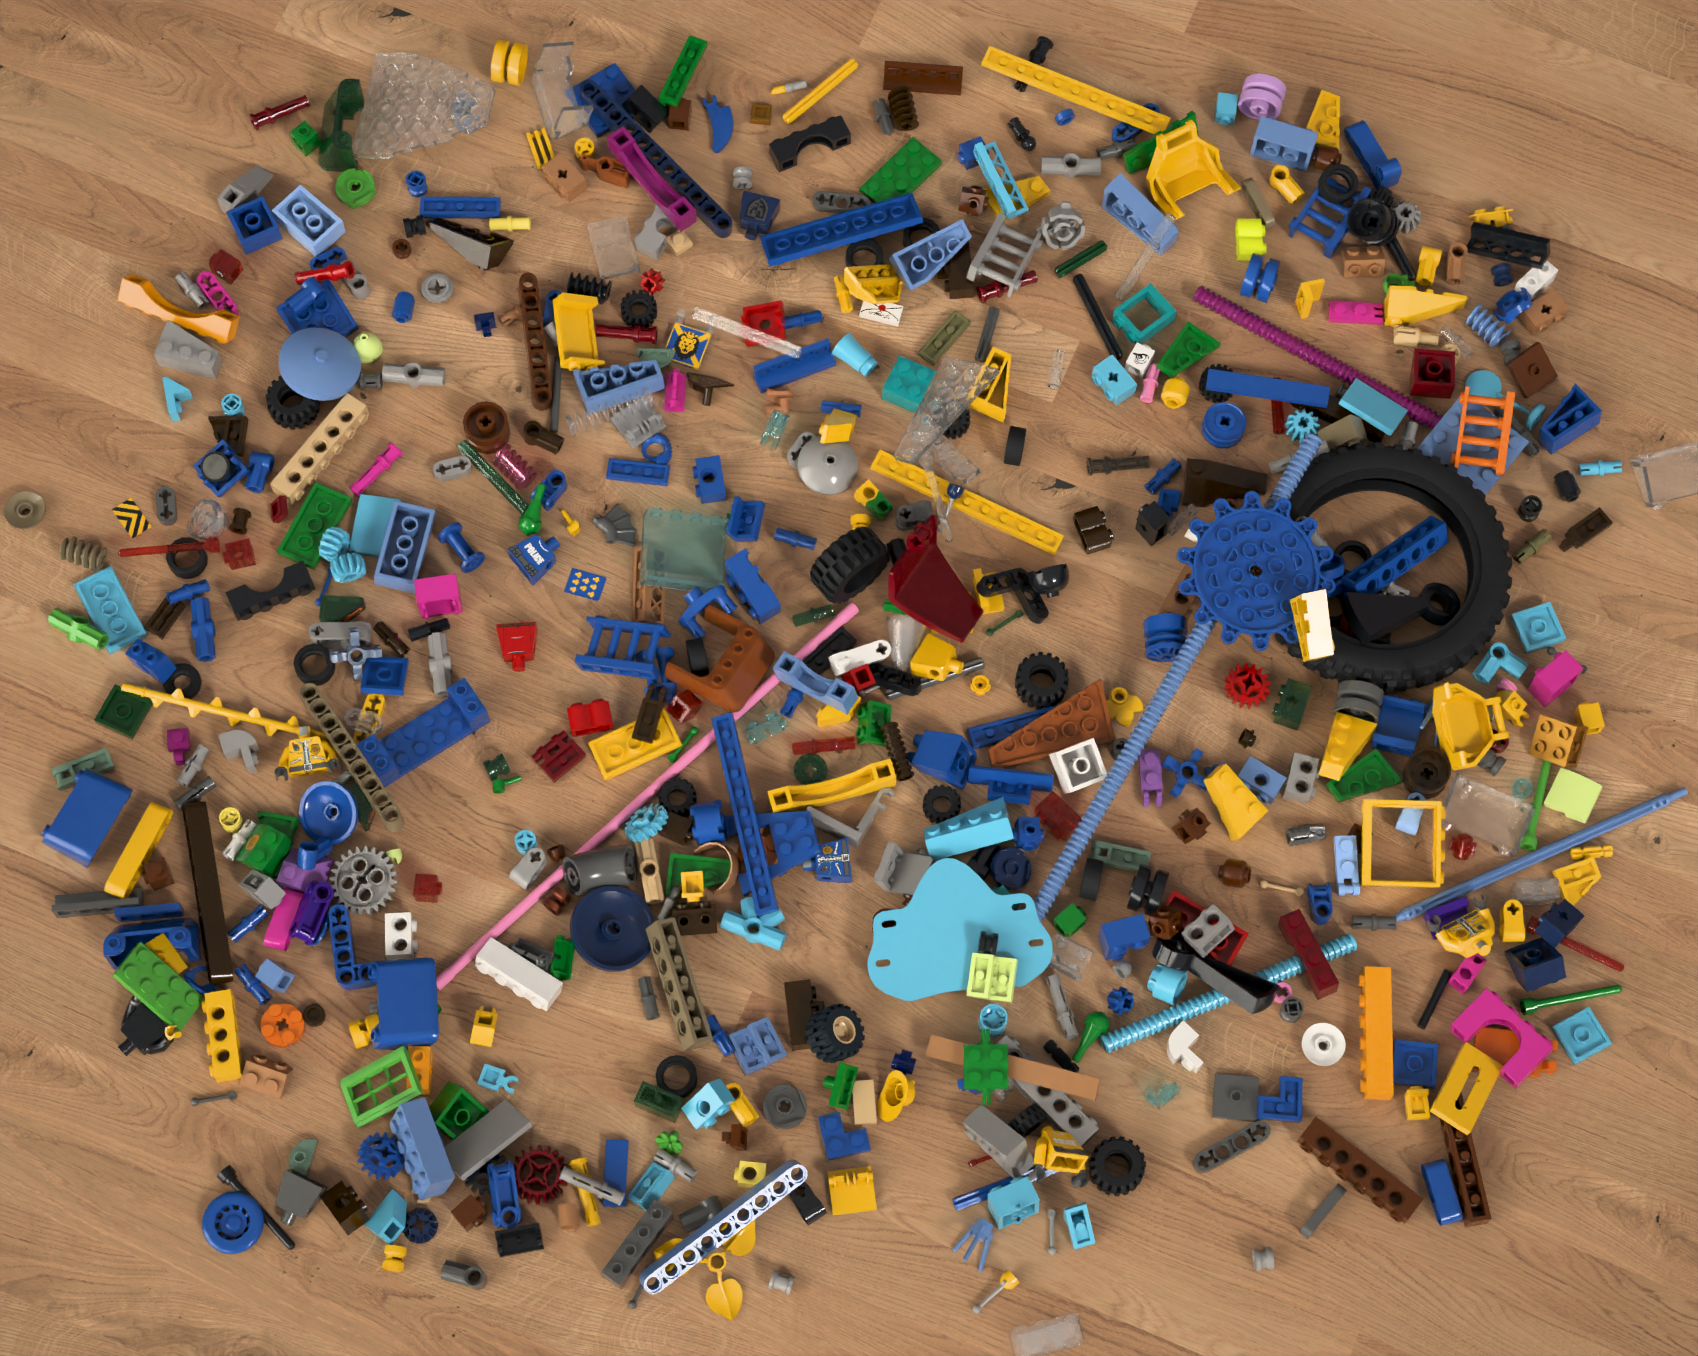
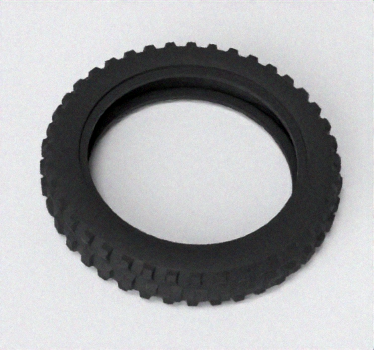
(1473, 525)

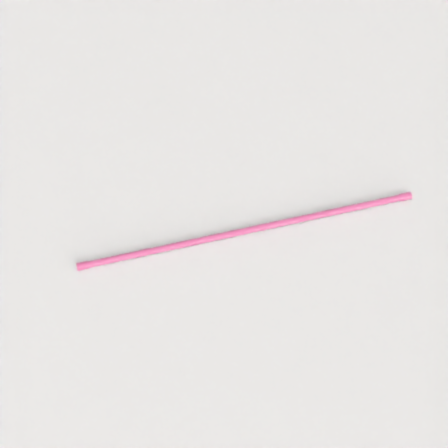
(450, 972)

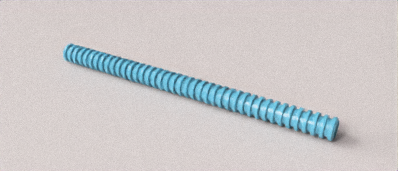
(1215, 998)

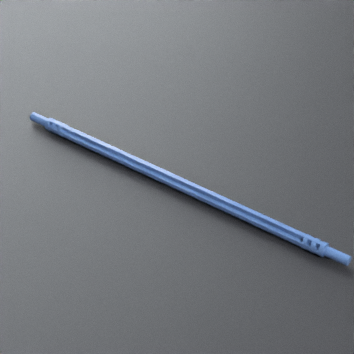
(1538, 855)

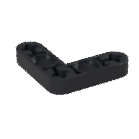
(1017, 582)

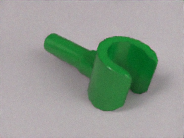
(499, 784)

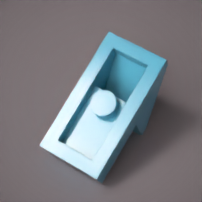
(175, 395)
(1079, 1225)

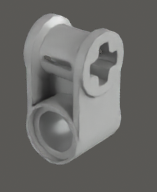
(526, 871)

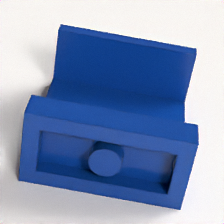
(1399, 725)

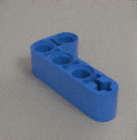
(1371, 156)
(346, 947)

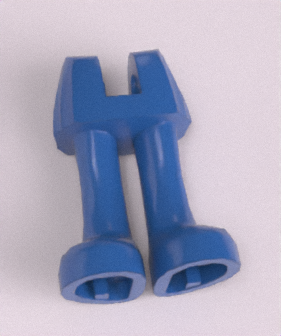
(663, 656)

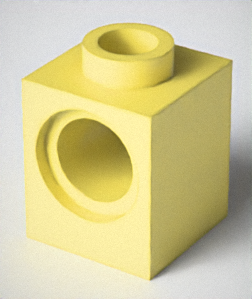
(759, 1168)

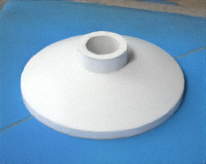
(1325, 1034)

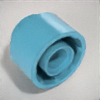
(1167, 983)

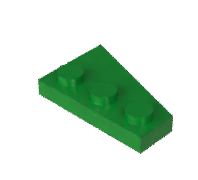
(282, 823)
(714, 869)

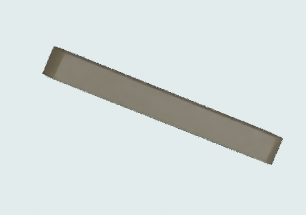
(355, 764)

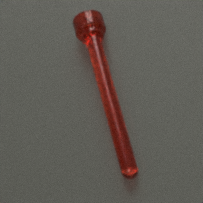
(211, 544)
(1533, 924)

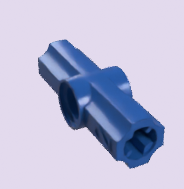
(203, 629)

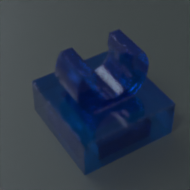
(485, 322)

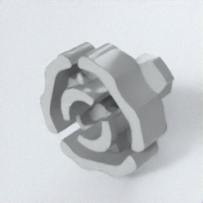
(1062, 226)

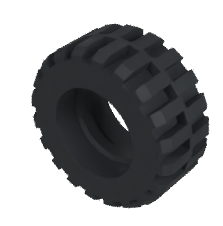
(849, 565)

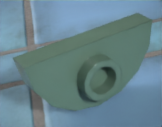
(661, 355)
(302, 1156)

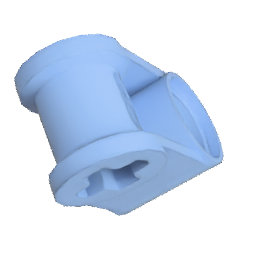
(1410, 818)

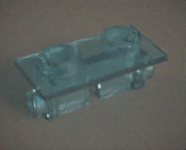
(757, 730)

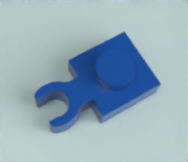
(1169, 501)

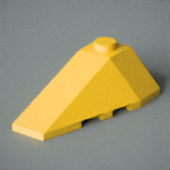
(1407, 306)

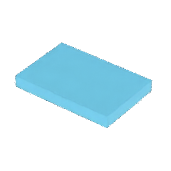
(1373, 407)
(371, 524)

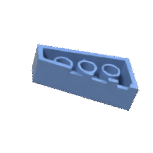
(1136, 212)
(612, 383)

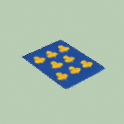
(585, 584)

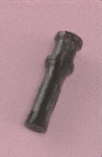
(1106, 462)

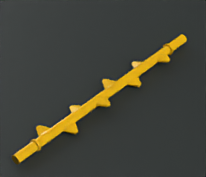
(216, 707)

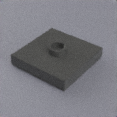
(1235, 1097)

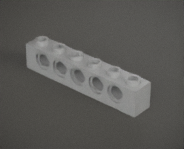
(1058, 1119)

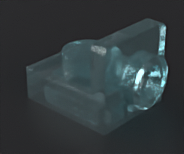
(1166, 1093)

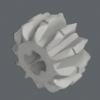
(1407, 215)

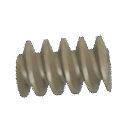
(82, 554)

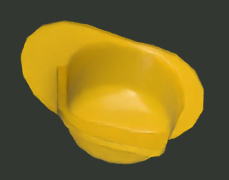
(895, 1095)

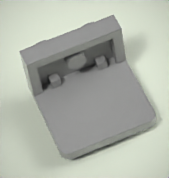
(901, 871)

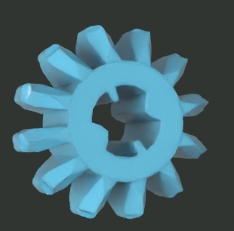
(1303, 419)
(334, 543)
(348, 567)

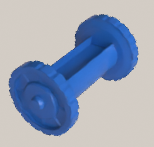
(470, 559)

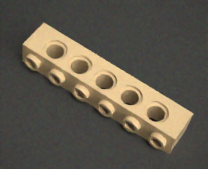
(308, 453)

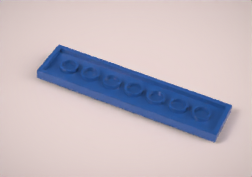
(841, 229)

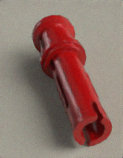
(332, 272)

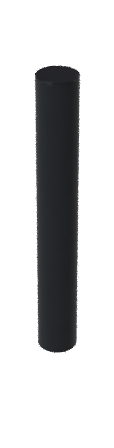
(1434, 999)

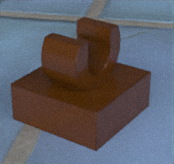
(737, 1137)

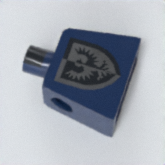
(758, 213)

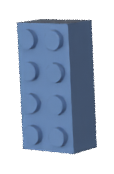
(404, 546)
(422, 1149)

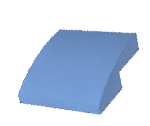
(757, 1046)

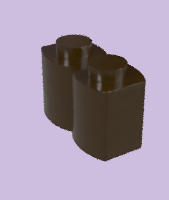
(1092, 530)

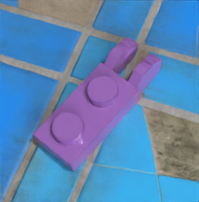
(1150, 776)

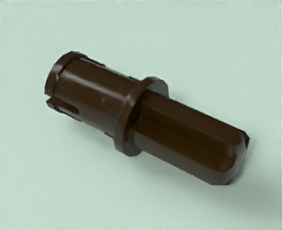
(391, 639)

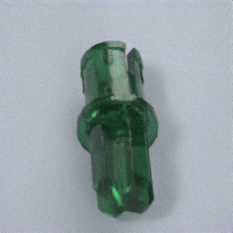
(812, 615)

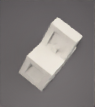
(1178, 1047)

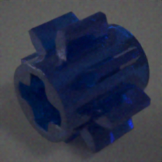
(904, 1062)

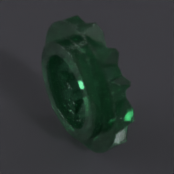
(817, 764)

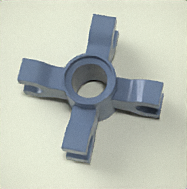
(366, 652)

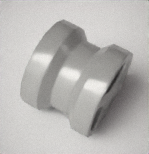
(742, 178)
(1263, 1259)

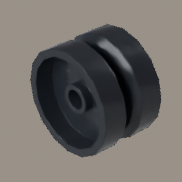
(1147, 890)

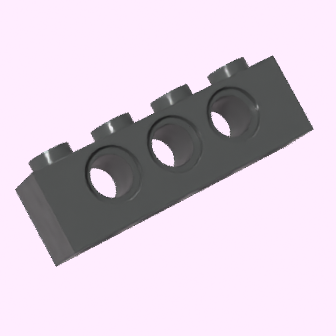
(637, 1244)

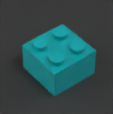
(907, 384)

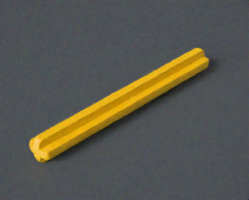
(818, 92)

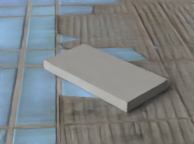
(486, 1139)

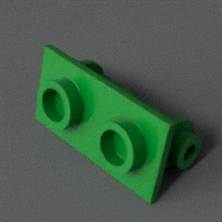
(562, 966)

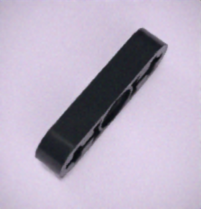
(898, 686)

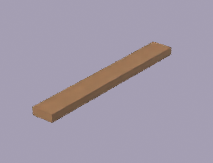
(1022, 1069)

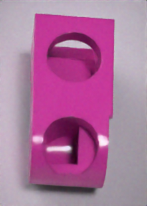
(1466, 973)

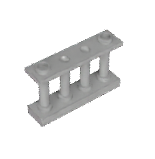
(993, 241)

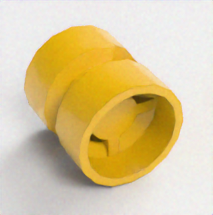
(361, 1030)

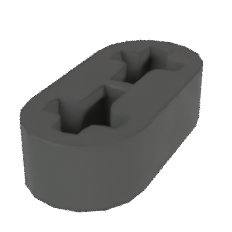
(162, 506)

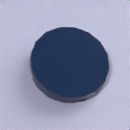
(1010, 868)

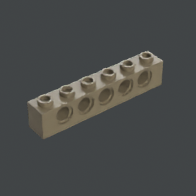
(679, 984)

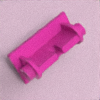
(675, 391)

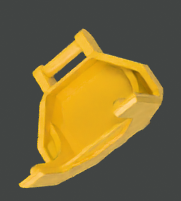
(1183, 166)
(1465, 724)

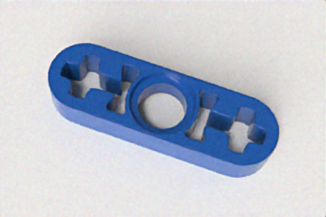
(1131, 131)

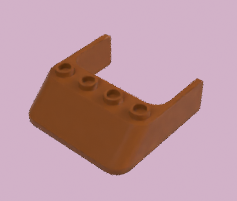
(736, 671)

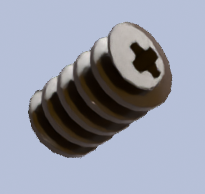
(902, 109)

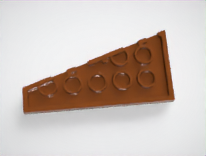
(1067, 724)

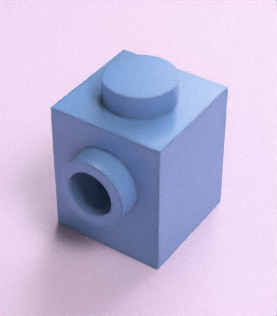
(275, 975)

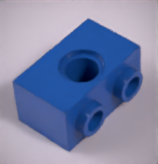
(709, 468)
(150, 660)

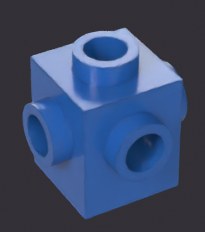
(1027, 833)

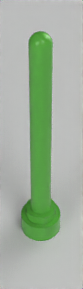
(1529, 841)

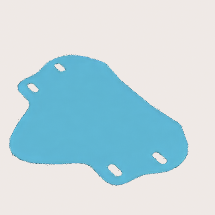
(942, 929)

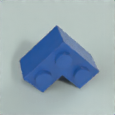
(1122, 935)

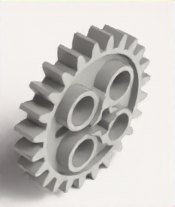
(349, 870)

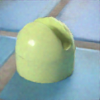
(395, 854)

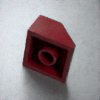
(1432, 373)

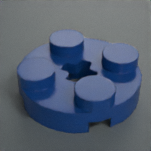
(1512, 304)

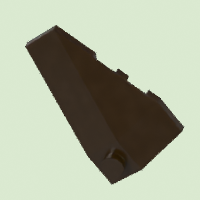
(1210, 480)

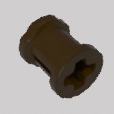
(240, 521)

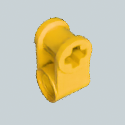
(1511, 926)

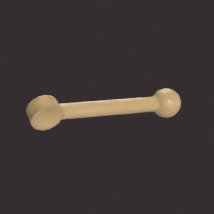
(1299, 891)

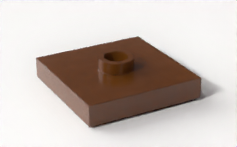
(1531, 370)

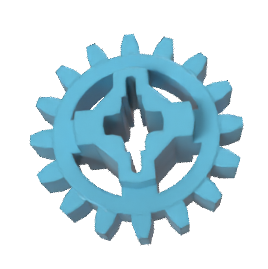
(646, 822)

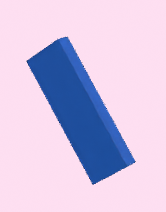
(638, 472)
(149, 912)
(616, 1168)

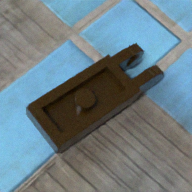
(649, 716)

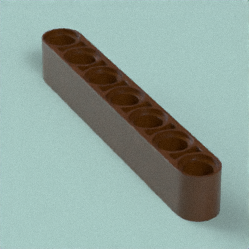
(535, 350)

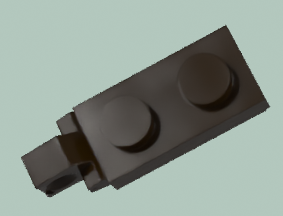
(1586, 530)

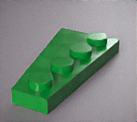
(1142, 154)

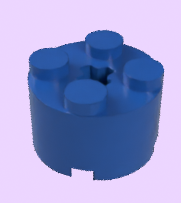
(708, 822)

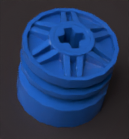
(1164, 636)

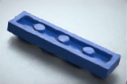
(460, 207)

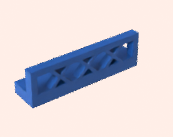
(788, 369)

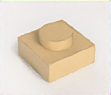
(679, 242)

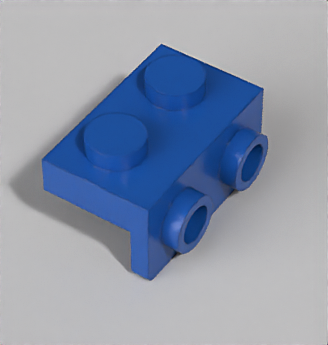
(745, 520)

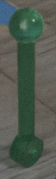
(989, 632)

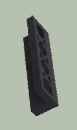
(1510, 242)

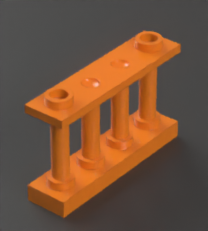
(1499, 443)

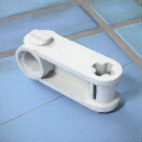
(851, 659)

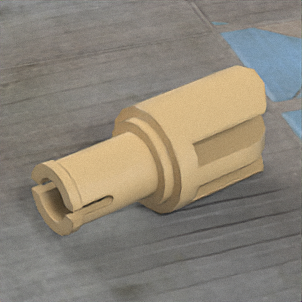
(1413, 336)

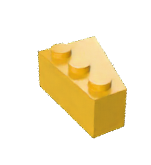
(993, 398)
(1344, 744)
(1234, 801)

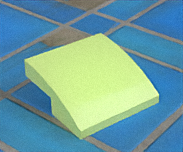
(1573, 795)
(992, 977)

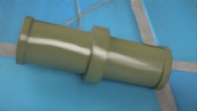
(1531, 546)

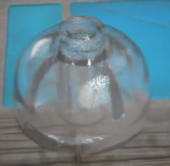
(208, 519)

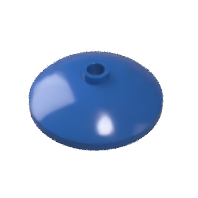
(318, 814)

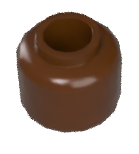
(1325, 157)
(1235, 873)

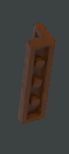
(923, 80)

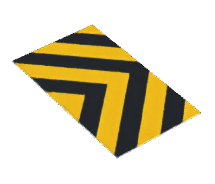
(131, 518)

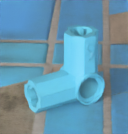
(1490, 664)

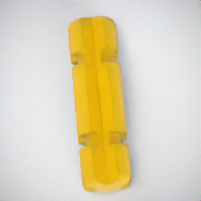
(1591, 851)

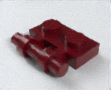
(562, 760)

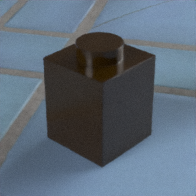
(677, 829)

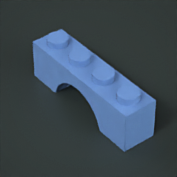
(831, 692)

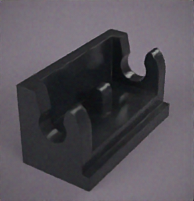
(645, 108)
(519, 1240)

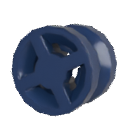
(1502, 274)

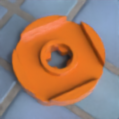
(276, 1014)

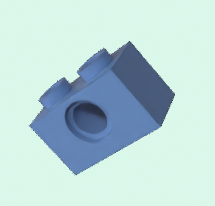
(1257, 770)

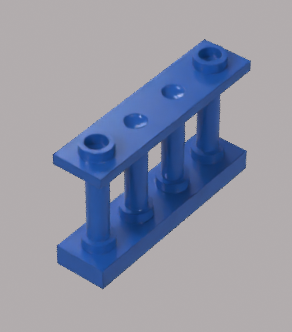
(1339, 228)
(627, 666)

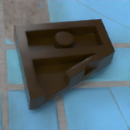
(231, 429)

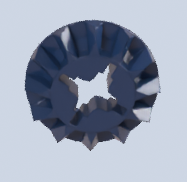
(429, 1230)

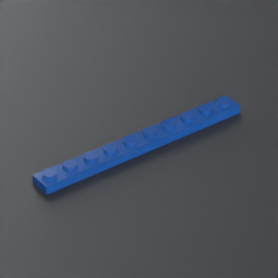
(745, 814)

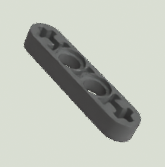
(1230, 1145)

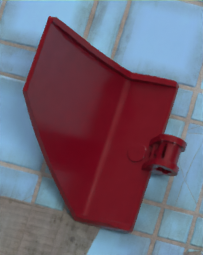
(929, 589)

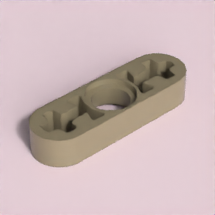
(1257, 203)

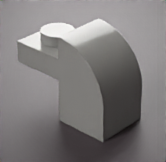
(238, 744)

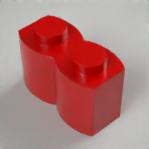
(590, 718)

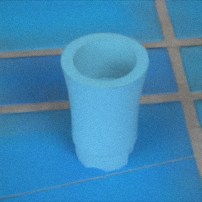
(855, 355)

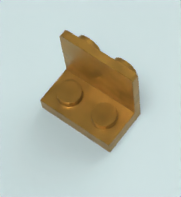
(1558, 741)

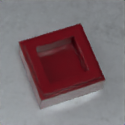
(279, 509)

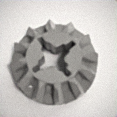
(429, 285)

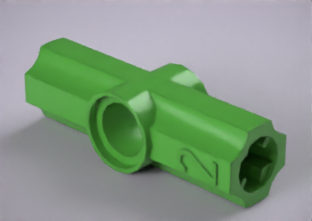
(78, 629)

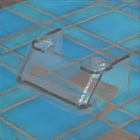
(555, 92)

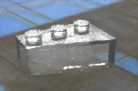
(1047, 1336)

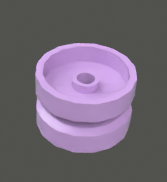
(1262, 96)

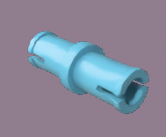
(1600, 468)

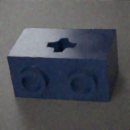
(1559, 922)

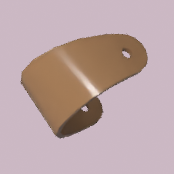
(734, 869)

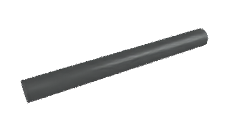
(556, 395)

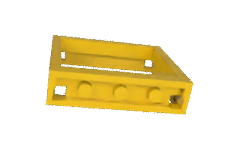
(1438, 854)

